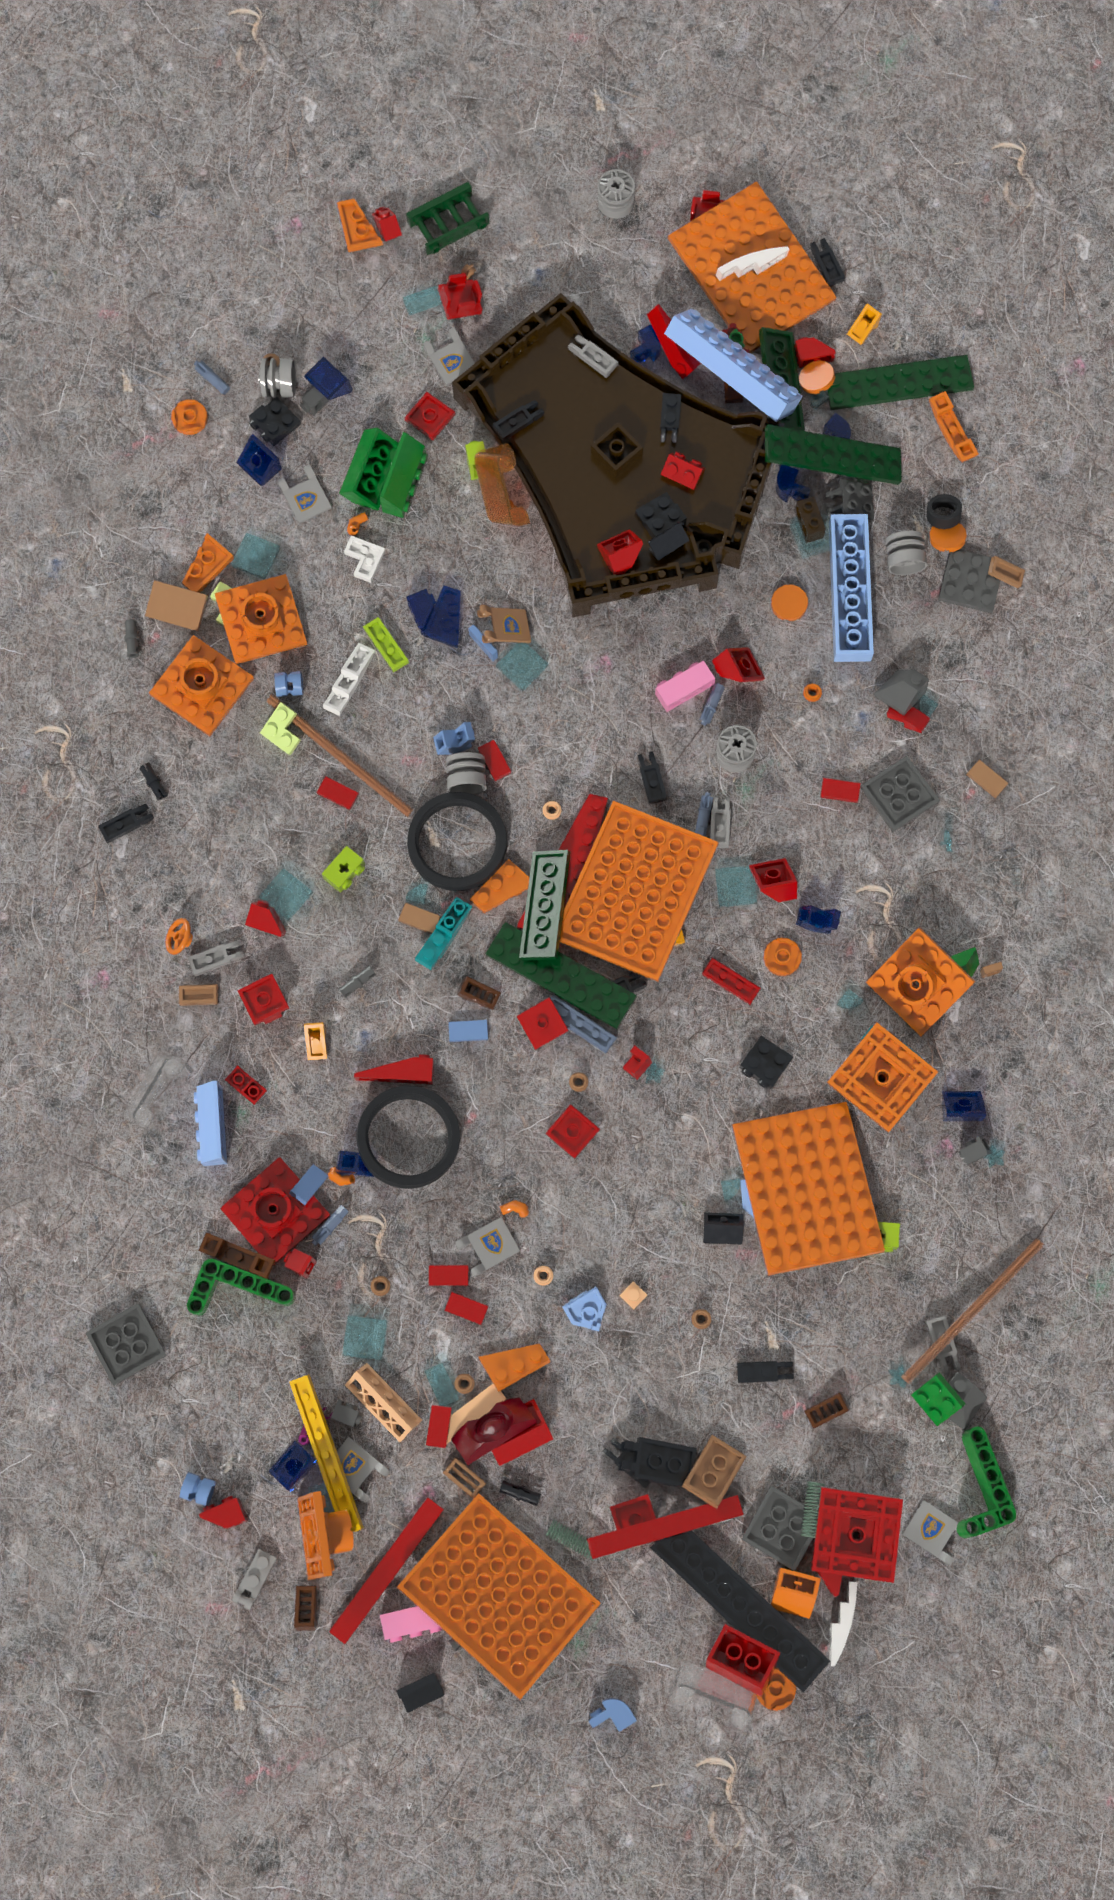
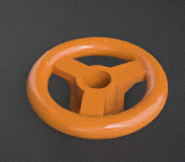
(182, 937)

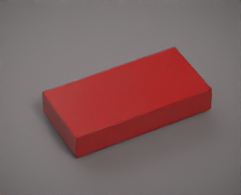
(494, 760)
(840, 790)
(337, 793)
(448, 1275)
(466, 1308)
(438, 1426)

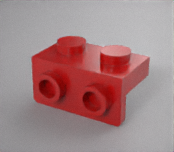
(682, 470)

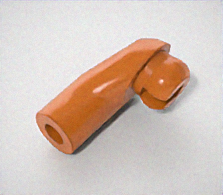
(354, 523)
(339, 1179)
(515, 1206)

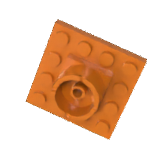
(262, 636)
(204, 702)
(938, 977)
(886, 1057)
(322, 1534)

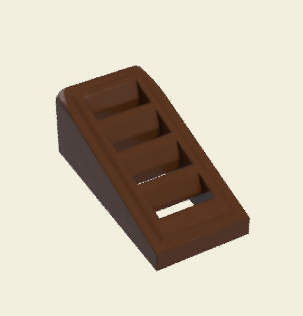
(476, 999)
(845, 1408)
(298, 1608)

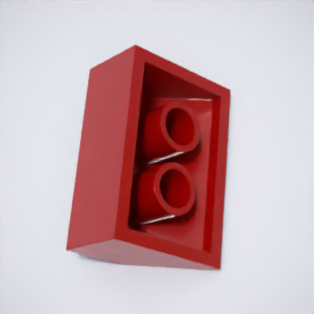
(527, 1440)
(742, 1660)

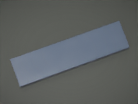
(584, 1026)

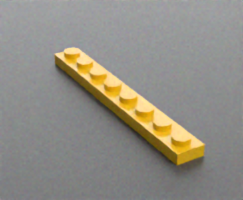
(324, 1449)

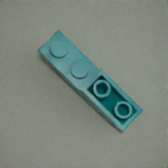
(444, 933)

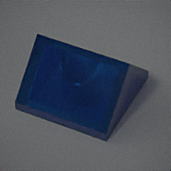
(328, 379)
(259, 461)
(963, 1106)
(292, 1466)

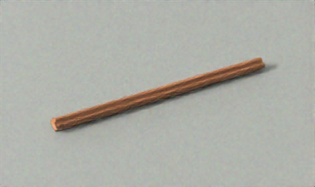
(344, 759)
(974, 1308)

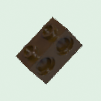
(810, 519)

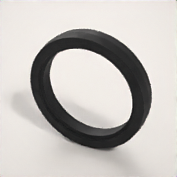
(448, 800)
(413, 1093)

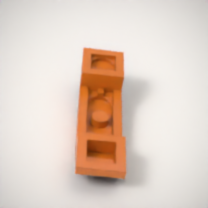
(951, 428)

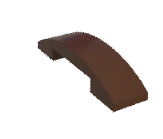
(236, 1255)

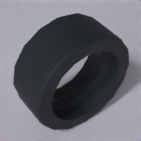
(948, 501)

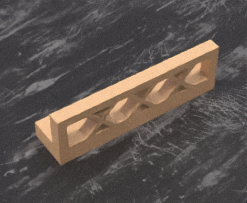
(385, 1399)

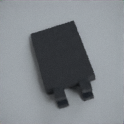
(658, 1461)

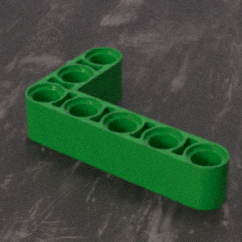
(237, 1282)
(987, 1486)

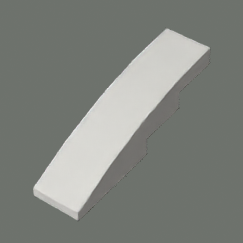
(757, 260)
(349, 679)
(840, 1630)

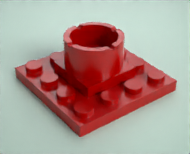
(278, 1231)
(878, 1525)

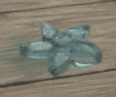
(947, 841)
(654, 1073)
(995, 1157)
(897, 1376)

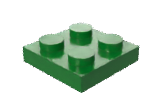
(938, 1399)

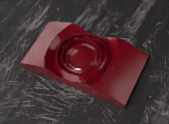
(492, 1429)

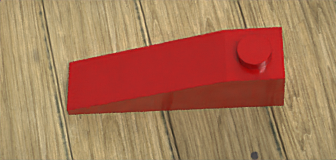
(679, 358)
(411, 1070)

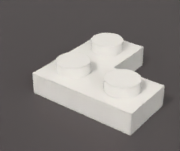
(369, 556)

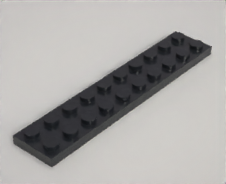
(741, 1605)

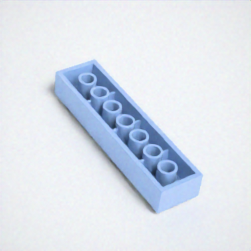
(733, 364)
(850, 588)

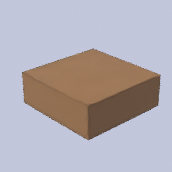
(990, 970)

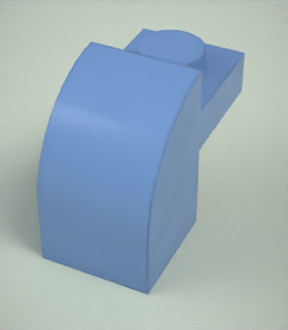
(455, 740)
(617, 1710)

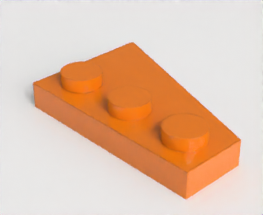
(356, 228)
(208, 563)
(503, 885)
(512, 1365)

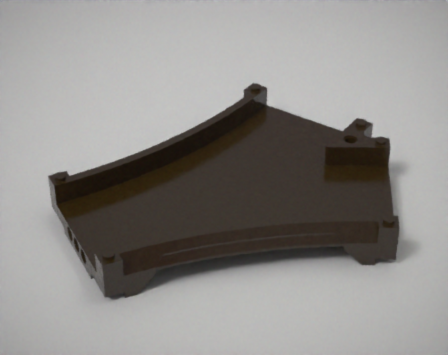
(603, 457)

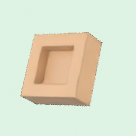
(633, 1295)

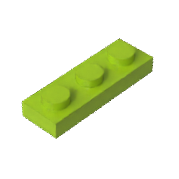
(385, 644)

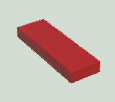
(731, 981)

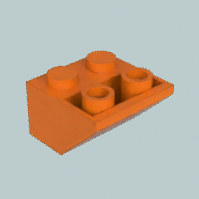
(795, 1592)

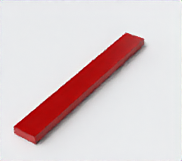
(664, 1527)
(386, 1570)

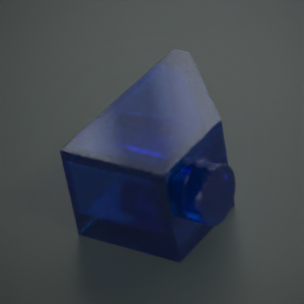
(421, 606)

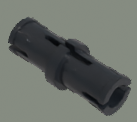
(153, 781)
(520, 1493)

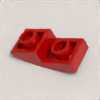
(912, 720)
(245, 1085)

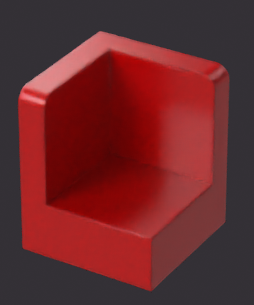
(637, 1063)

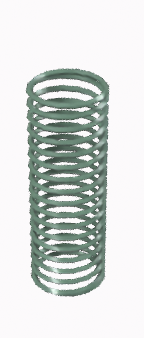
(810, 1499)
(551, 1530)

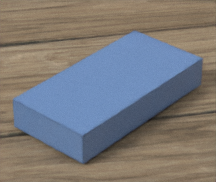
(488, 648)
(468, 1031)
(308, 1184)

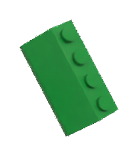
(369, 468)
(403, 476)

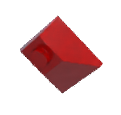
(620, 551)
(738, 665)
(775, 879)

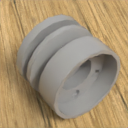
(616, 193)
(279, 377)
(906, 552)
(734, 758)
(466, 773)

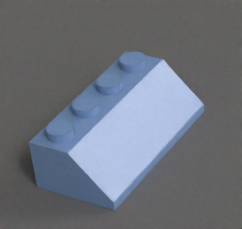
(211, 1124)

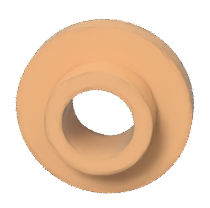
(552, 804)
(538, 1271)

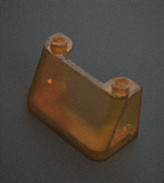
(490, 467)

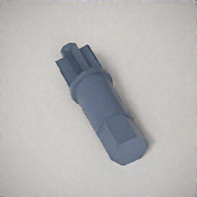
(211, 377)
(711, 704)
(704, 813)
(328, 1227)

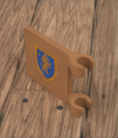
(507, 623)

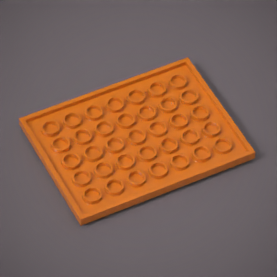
(772, 298)
(636, 890)
(807, 1188)
(499, 1596)

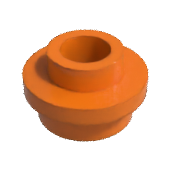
(812, 687)

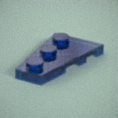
(445, 618)

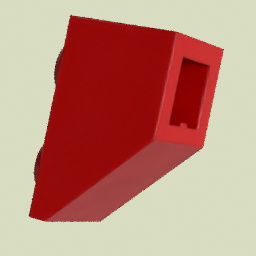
(386, 223)
(227, 1514)

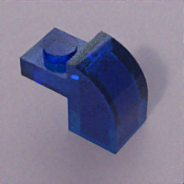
(649, 346)
(837, 427)
(787, 486)
(818, 920)
(351, 1163)

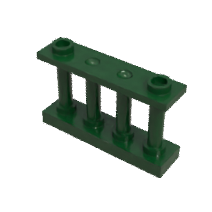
(447, 202)

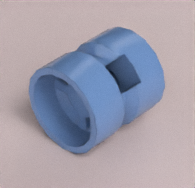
(282, 683)
(197, 1489)

